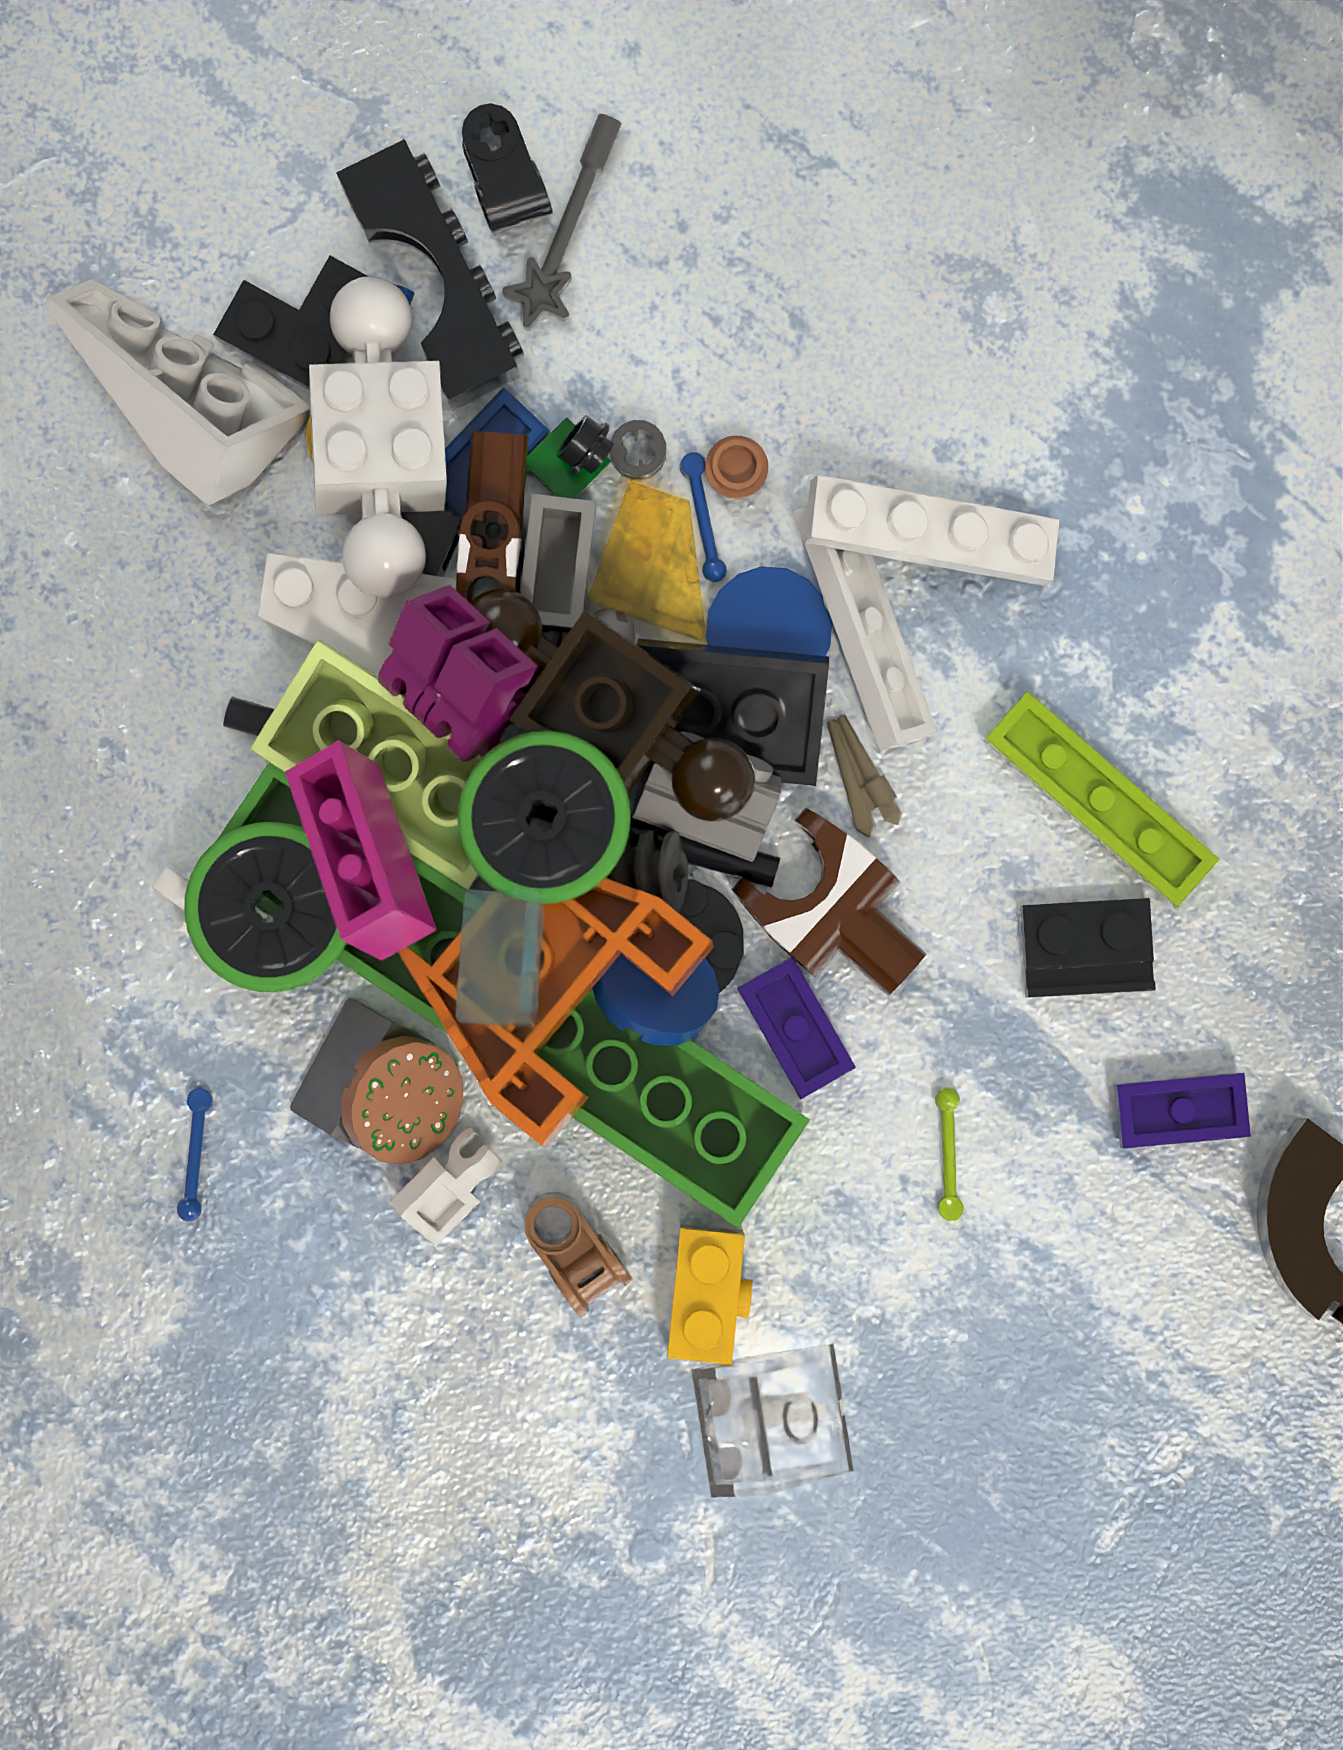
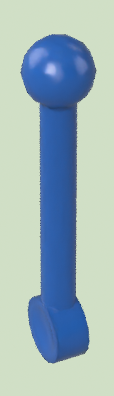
(692, 468)
(199, 1102)

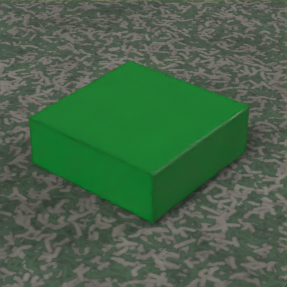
(554, 472)

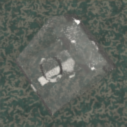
(772, 1421)

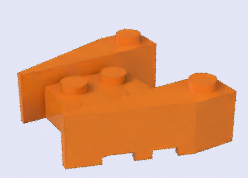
(577, 948)

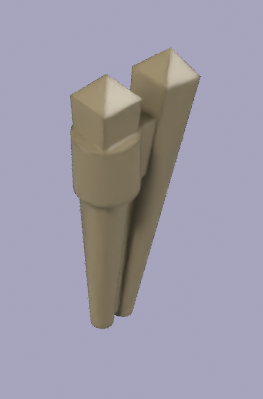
(862, 782)

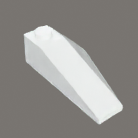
(191, 408)

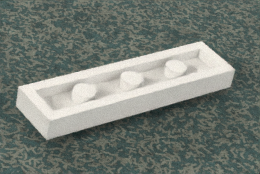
(931, 530)
(870, 643)

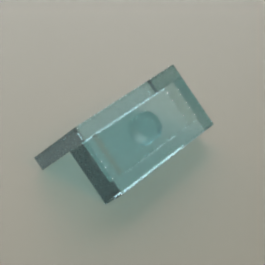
(500, 958)

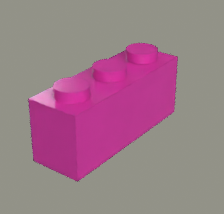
(360, 851)

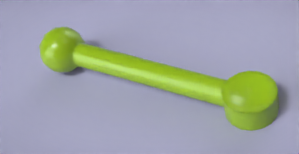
(949, 1206)

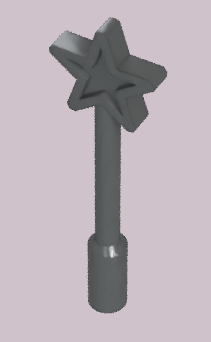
(543, 284)

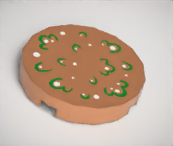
(402, 1100)

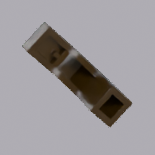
(1292, 1213)

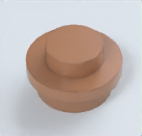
(736, 467)

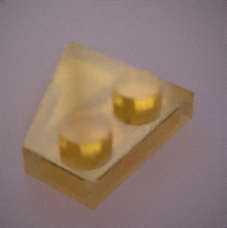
(652, 563)

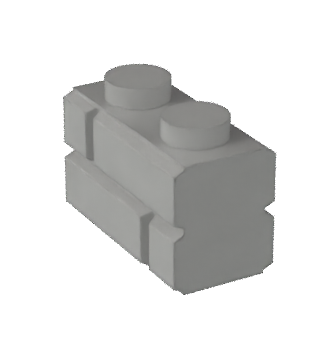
(736, 835)

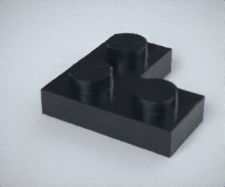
(281, 334)

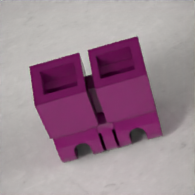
(455, 672)

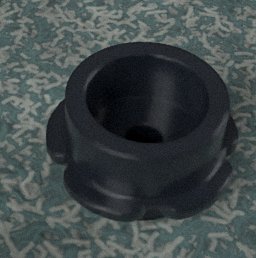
(585, 446)

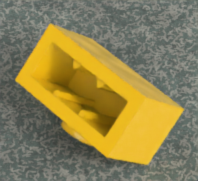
(708, 1294)

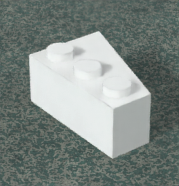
(319, 601)

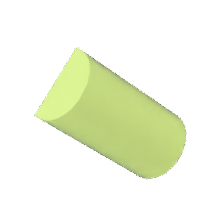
(344, 702)

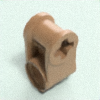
(575, 1255)

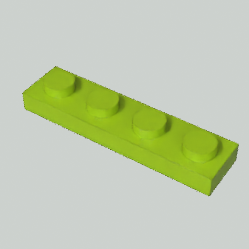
(1101, 799)

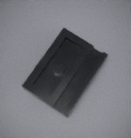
(1087, 947)

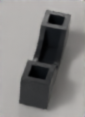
(396, 206)

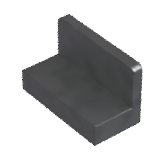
(351, 1036)

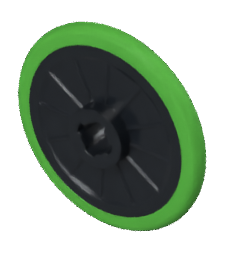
(502, 800)
(237, 938)

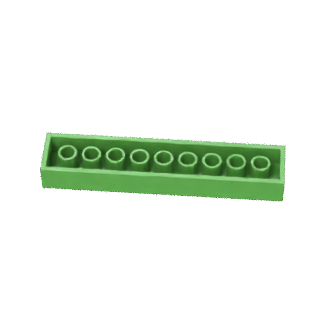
(657, 1103)

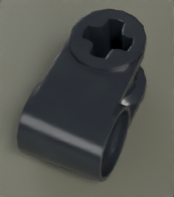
(504, 178)

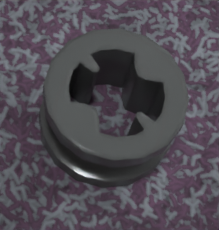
(657, 448)

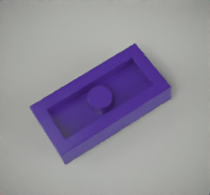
(796, 1028)
(1182, 1110)

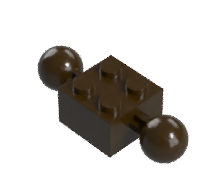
(621, 704)

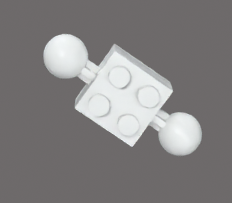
(377, 437)

